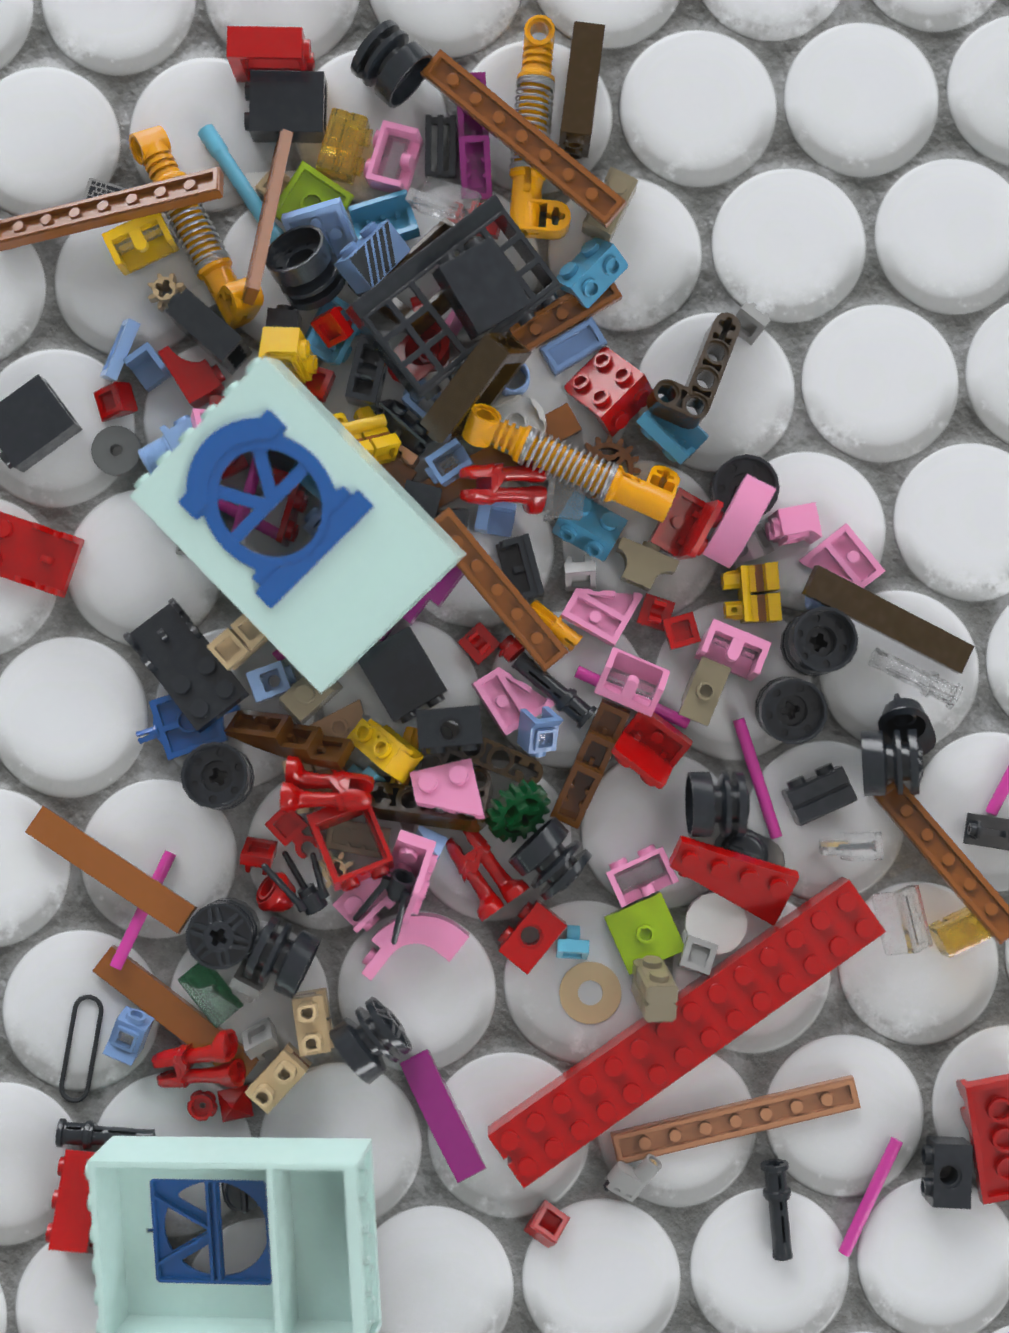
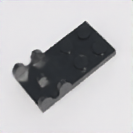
(185, 667)

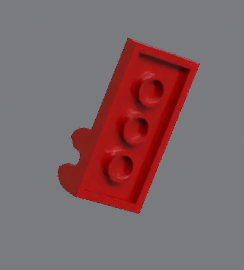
(37, 555)
(988, 1125)

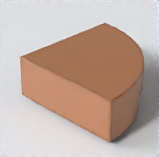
(407, 457)

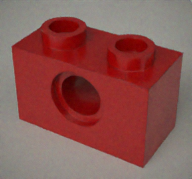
(527, 954)

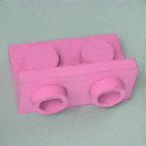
(352, 900)

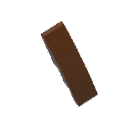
(282, 737)
(590, 763)

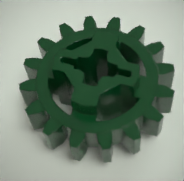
(517, 811)

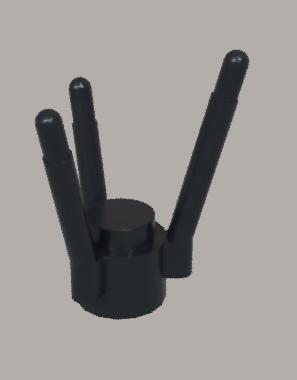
(399, 890)
(310, 898)

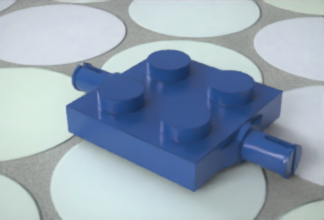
(176, 731)

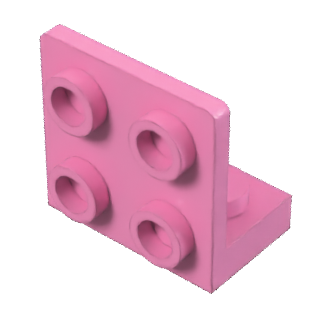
(416, 856)

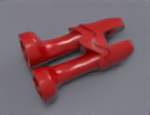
(492, 475)
(347, 793)
(468, 868)
(222, 1050)

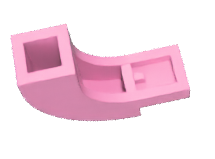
(739, 521)
(426, 929)

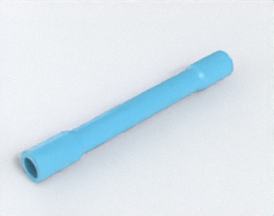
(220, 152)

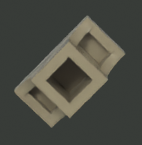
(644, 563)
(704, 691)

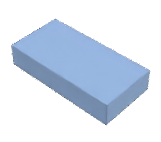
(120, 350)

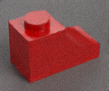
(195, 379)

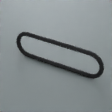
(68, 1046)

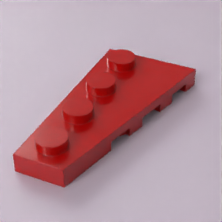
(741, 879)

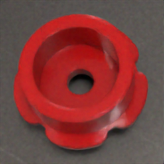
(510, 648)
(198, 1112)

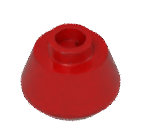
(271, 897)

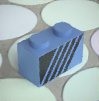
(372, 256)

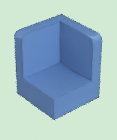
(147, 366)
(496, 519)

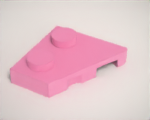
(845, 556)
(601, 613)
(506, 696)
(449, 788)

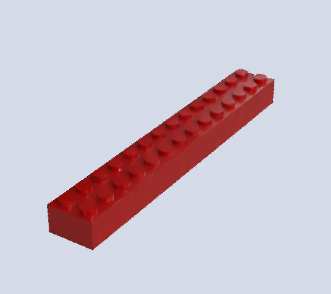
(708, 1017)

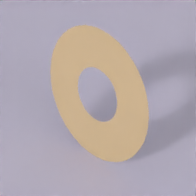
(590, 1013)

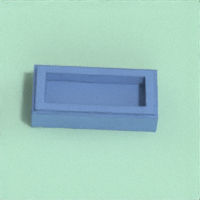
(573, 346)

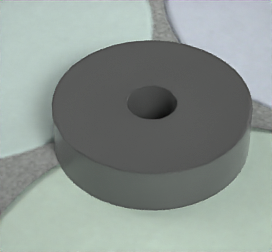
(103, 448)

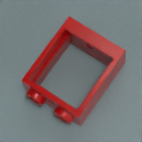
(267, 50)
(330, 817)

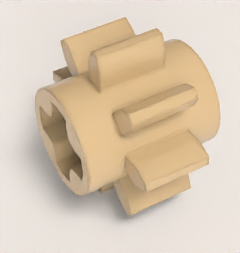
(164, 284)
(344, 866)

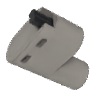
(630, 1181)

